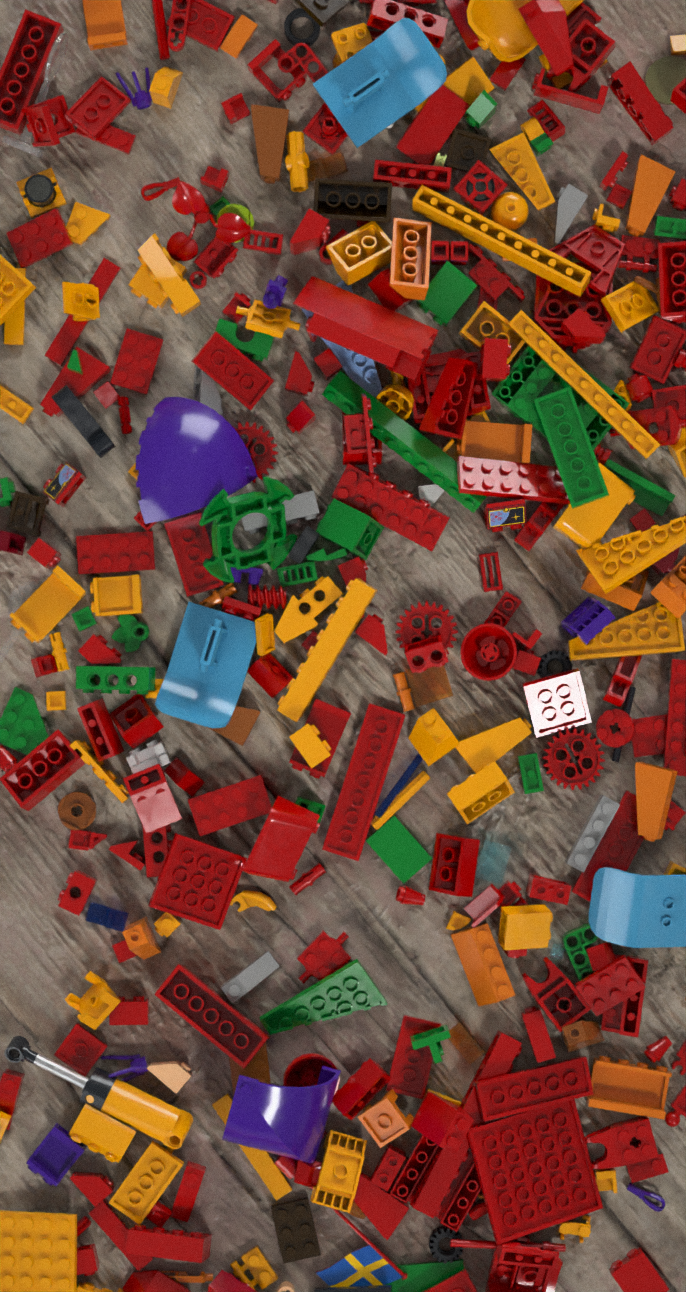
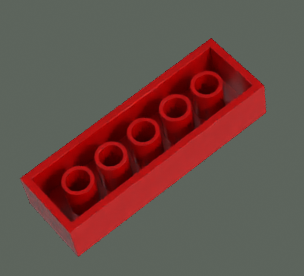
(25, 68)
(212, 1015)

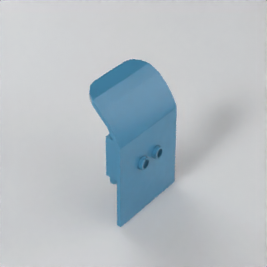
(383, 81)
(207, 667)
(638, 909)

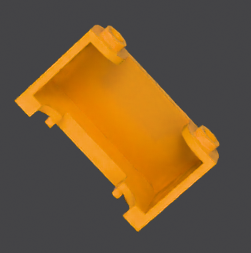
(591, 521)

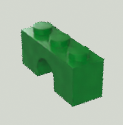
(258, 347)

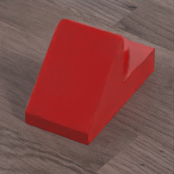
(124, 850)

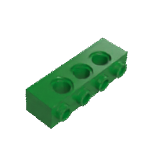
(86, 679)

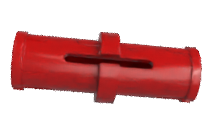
(307, 879)

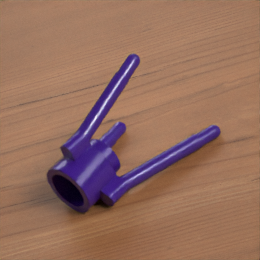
(142, 99)
(138, 1066)

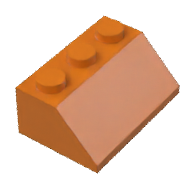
(625, 595)

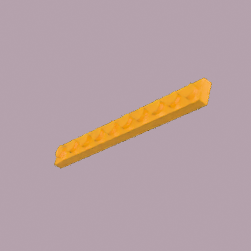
(583, 384)

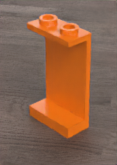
(104, 23)
(496, 441)

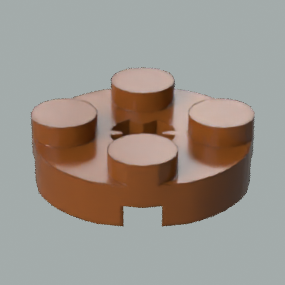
(82, 820)

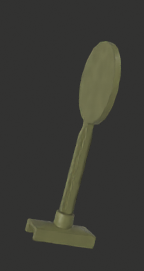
(664, 76)

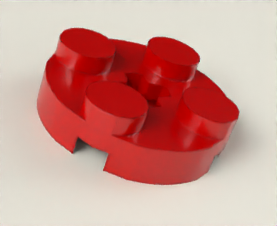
(624, 722)

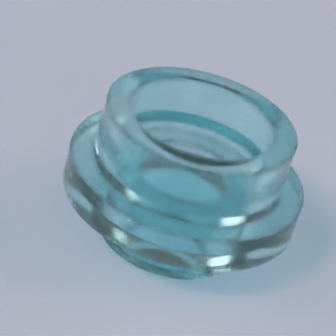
(557, 952)

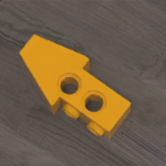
(295, 623)

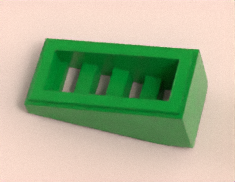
(295, 567)

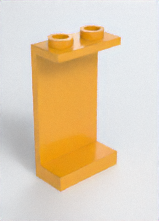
(47, 605)

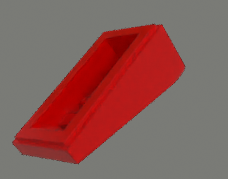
(554, 130)
(279, 237)

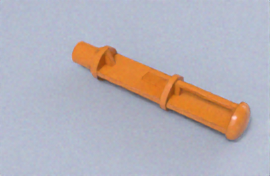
(182, 1277)

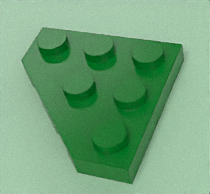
(22, 723)

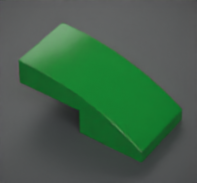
(320, 556)

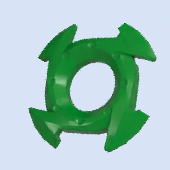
(227, 513)

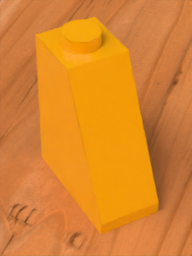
(165, 86)

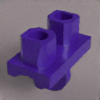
(275, 292)
(254, 575)

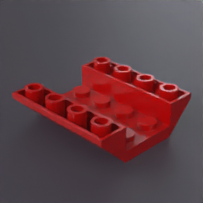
(463, 1189)

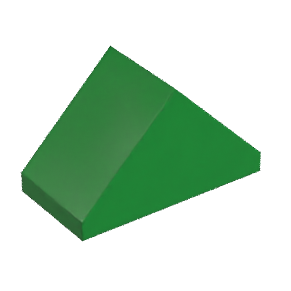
(311, 805)

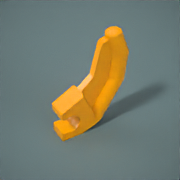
(253, 898)

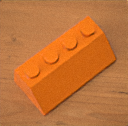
(410, 258)
(483, 964)

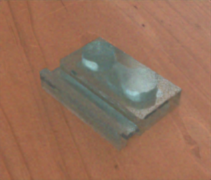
(493, 861)

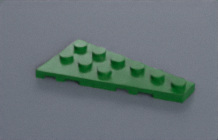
(330, 998)

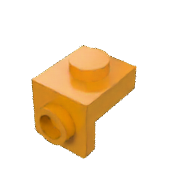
(606, 223)

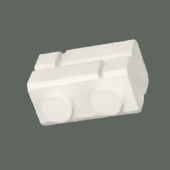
(152, 755)

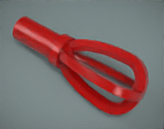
(165, 186)

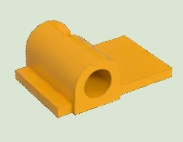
(81, 301)

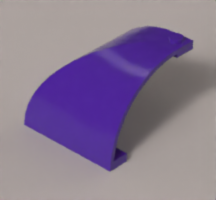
(281, 1117)

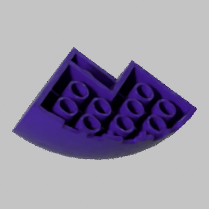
(188, 459)

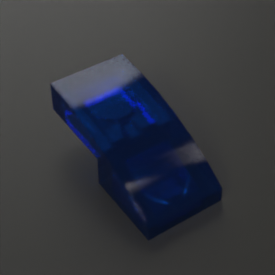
(106, 916)

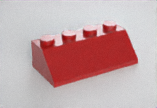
(672, 280)
(42, 770)

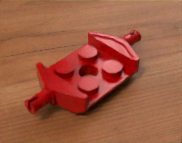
(668, 421)

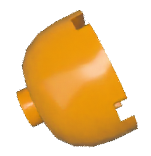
(509, 210)
(397, 399)

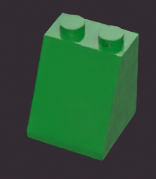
(447, 294)
(349, 529)

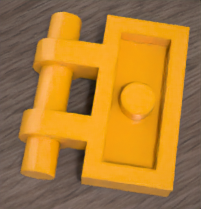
(258, 1266)

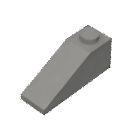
(567, 208)
(206, 391)
(249, 977)

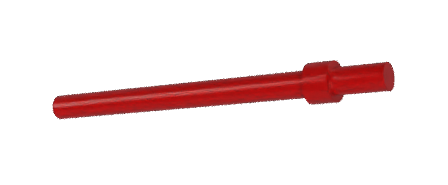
(544, 1245)

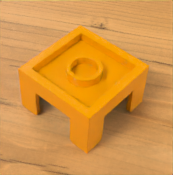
(95, 1003)

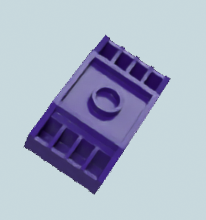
(587, 620)

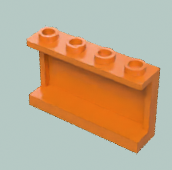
(629, 1087)

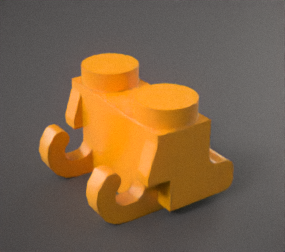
(575, 1228)

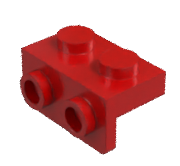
(215, 257)

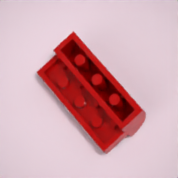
(626, 1016)

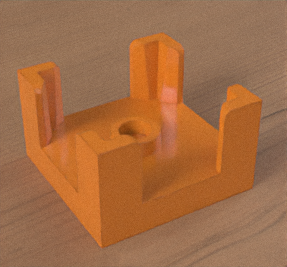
(385, 1119)

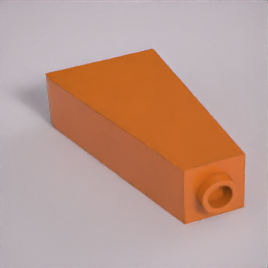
(647, 192)
(653, 798)
(141, 939)

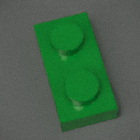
(530, 773)

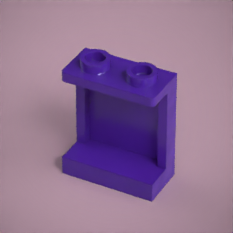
(55, 1155)

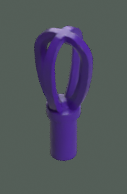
(641, 1193)

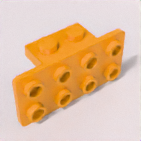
(349, 42)

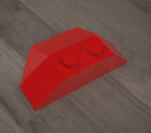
(152, 1282)

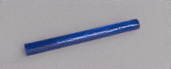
(398, 786)

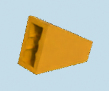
(492, 743)

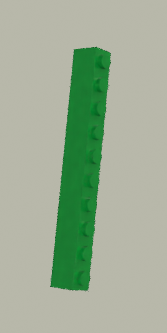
(401, 438)

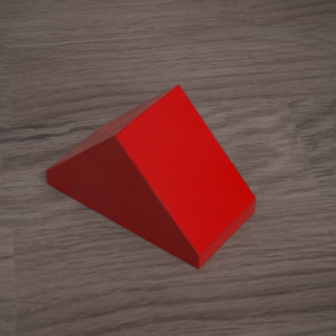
(184, 776)

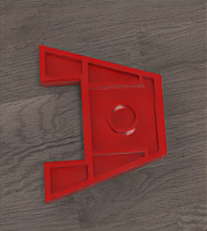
(596, 250)

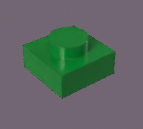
(84, 618)

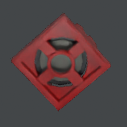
(479, 189)

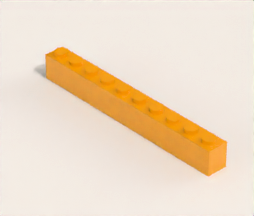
(501, 240)

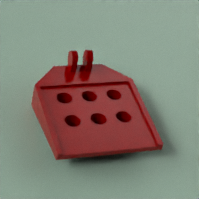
(563, 301)

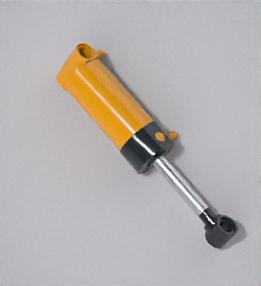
(114, 1098)

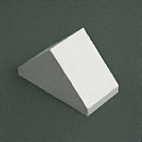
(430, 493)

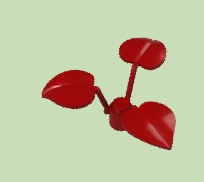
(189, 199)

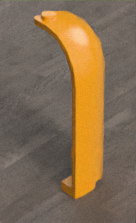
(502, 27)

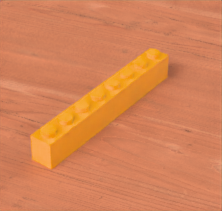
(326, 650)

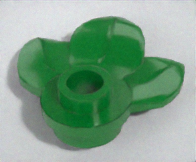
(128, 632)

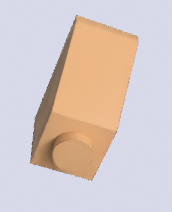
(171, 1073)

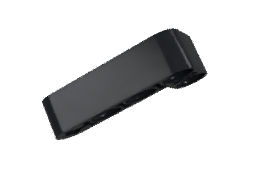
(83, 421)

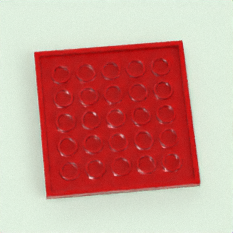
(534, 1170)

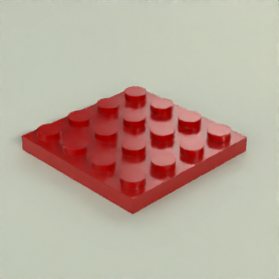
(197, 881)

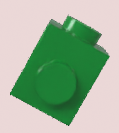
(8, 489)

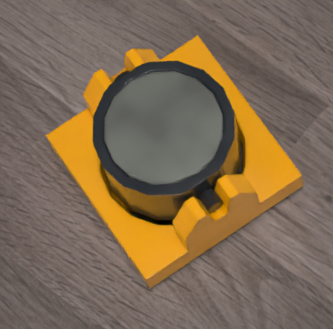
(41, 191)

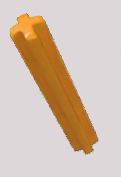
(401, 799)

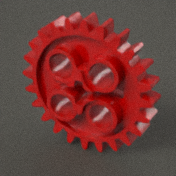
(262, 461)
(410, 631)
(588, 750)

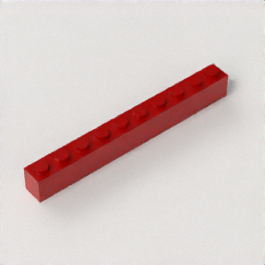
(445, 1165)

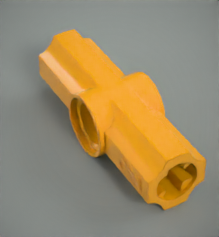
(297, 161)

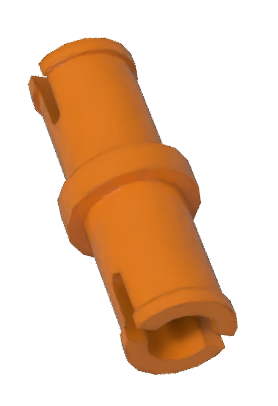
(218, 596)
(403, 691)

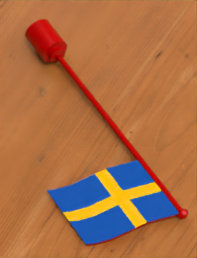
(359, 1268)

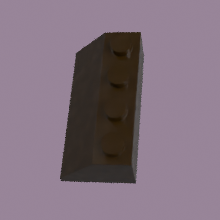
(353, 200)

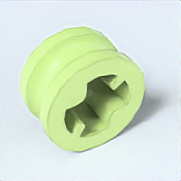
(440, 160)

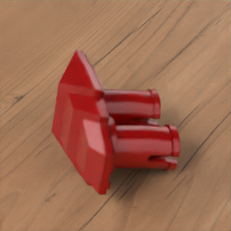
(307, 1173)

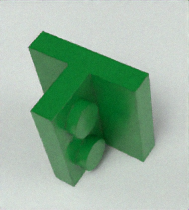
(432, 1038)

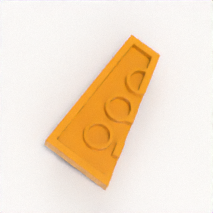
(521, 165)

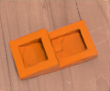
(239, 36)

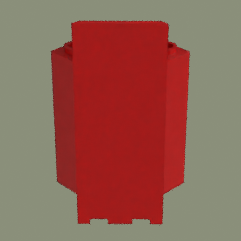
(367, 328)

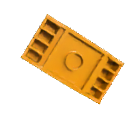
(339, 1171)

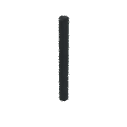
(627, 708)

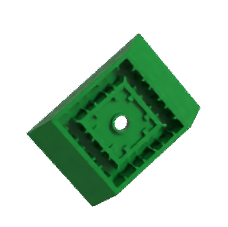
(534, 378)

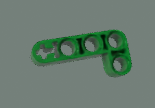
(578, 948)

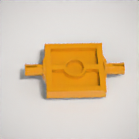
(267, 320)

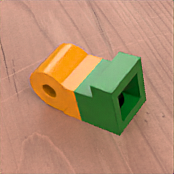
(536, 136)

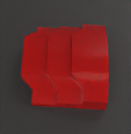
(431, 375)
(523, 1269)

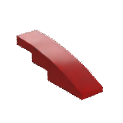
(537, 524)

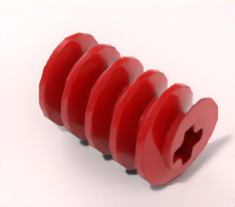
(267, 596)

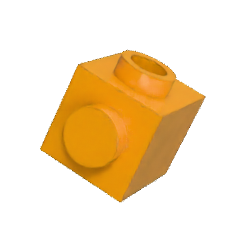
(166, 924)

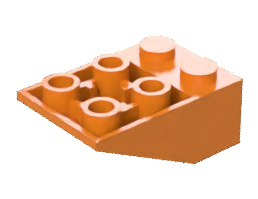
(672, 590)

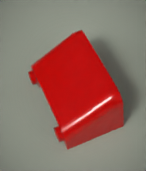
(281, 841)

